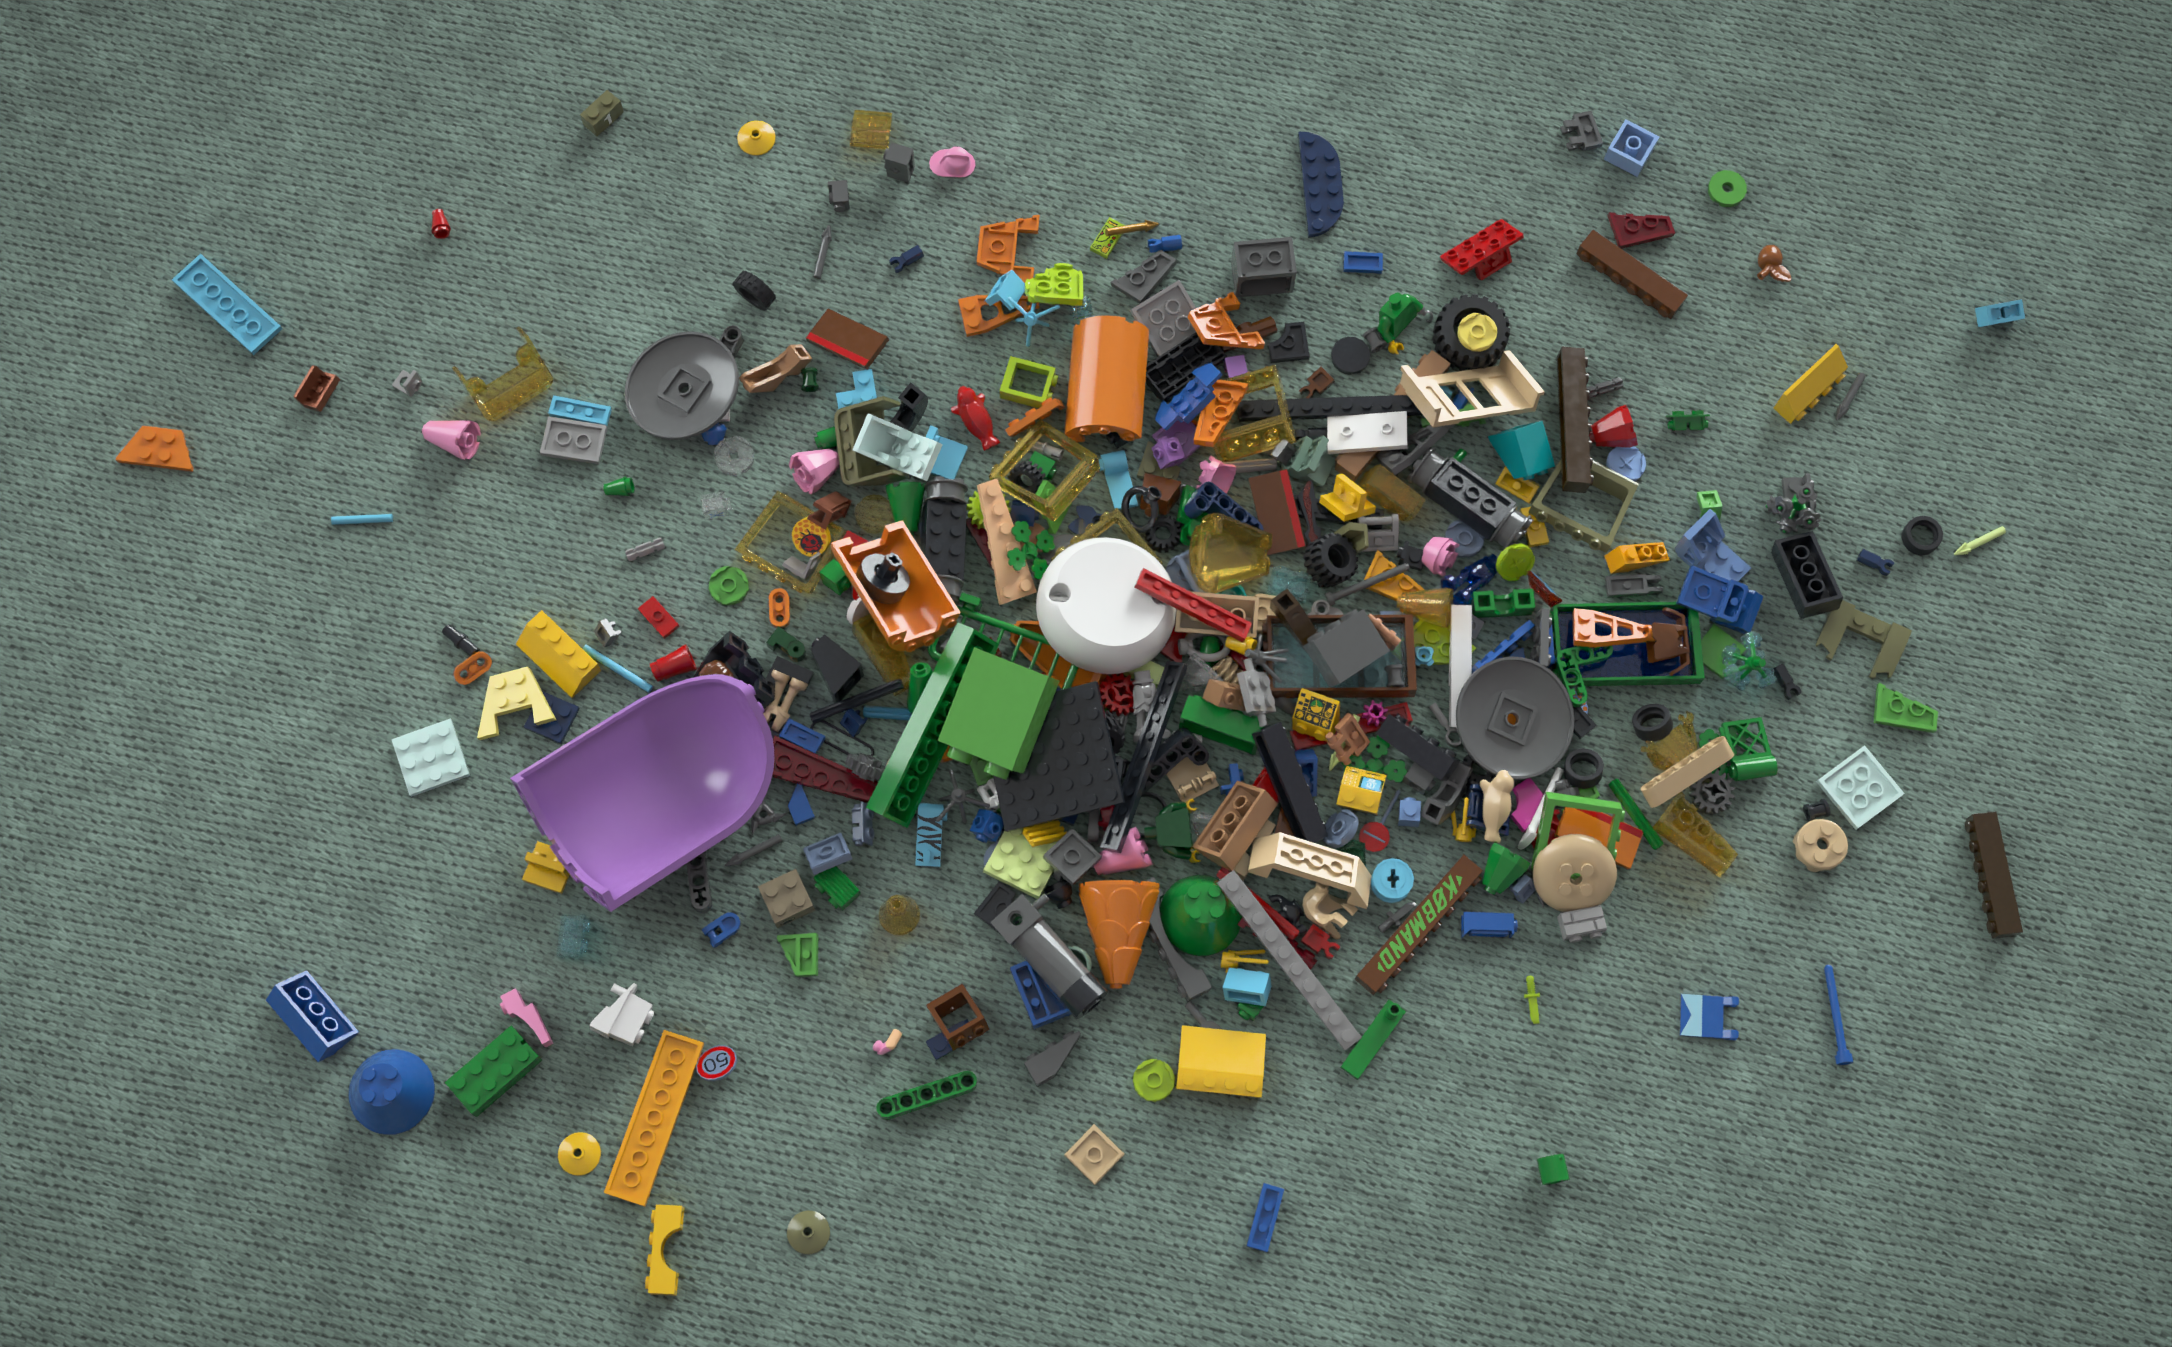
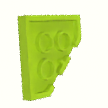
(1436, 637)

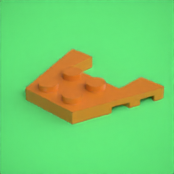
(999, 243)
(1216, 327)

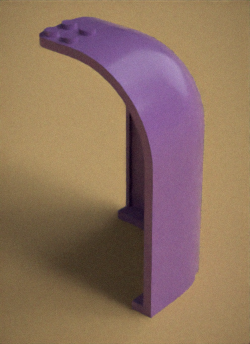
(652, 785)

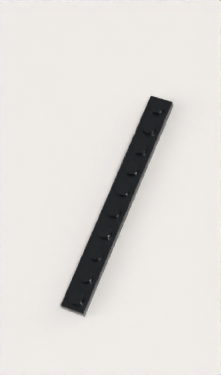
(1326, 407)
(1144, 756)

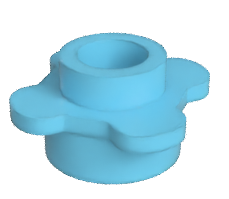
(1427, 651)

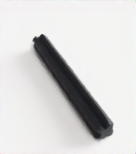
(856, 700)

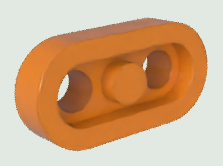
(779, 609)
(472, 668)

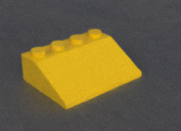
(1221, 1061)

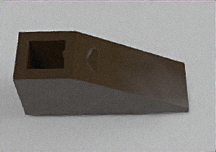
(1293, 617)

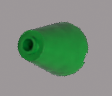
(906, 503)
(919, 677)

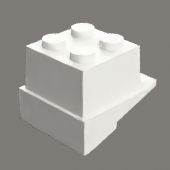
(625, 1017)

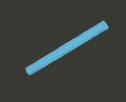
(618, 669)

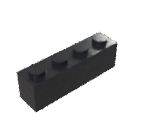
(1418, 747)

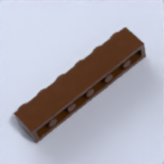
(1631, 274)

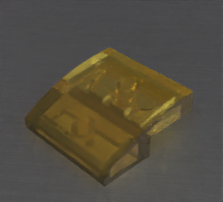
(871, 129)

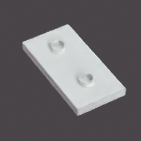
(1367, 432)

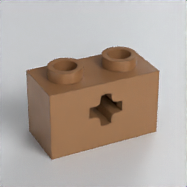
(1224, 694)

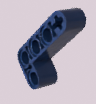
(1213, 500)

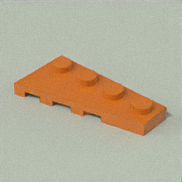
(1219, 411)

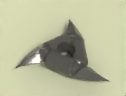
(771, 816)

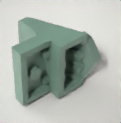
(1310, 461)

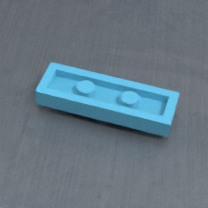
(579, 410)

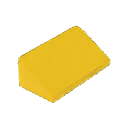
(1522, 489)

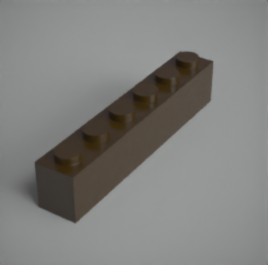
(1993, 875)

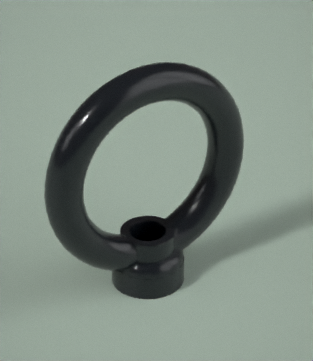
(1151, 496)

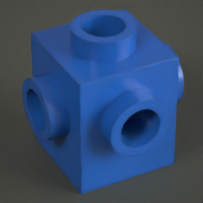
(987, 826)

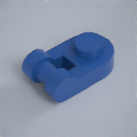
(729, 925)

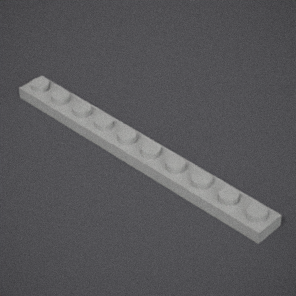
(1289, 960)

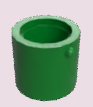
(1553, 1169)

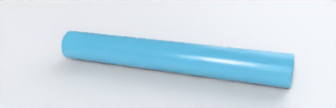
(362, 519)

